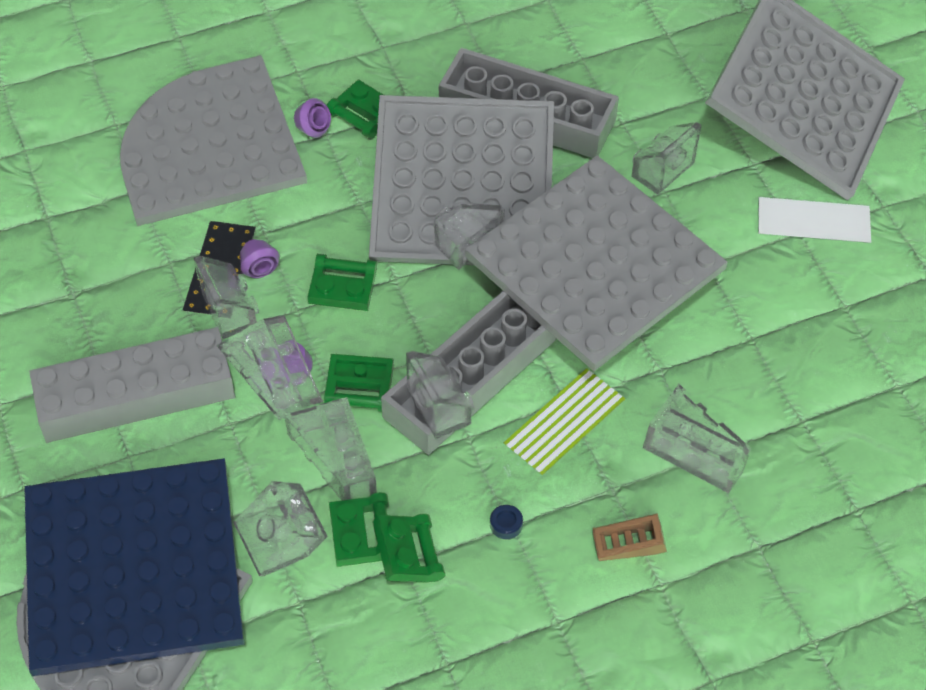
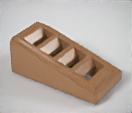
(637, 525)

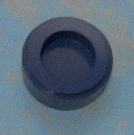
(506, 522)

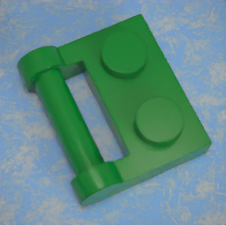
(363, 101)
(342, 290)
(359, 373)
(350, 528)
(399, 550)

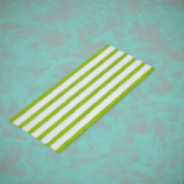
(564, 421)

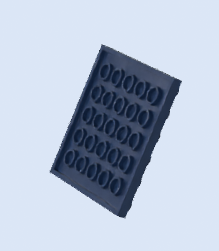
(130, 567)

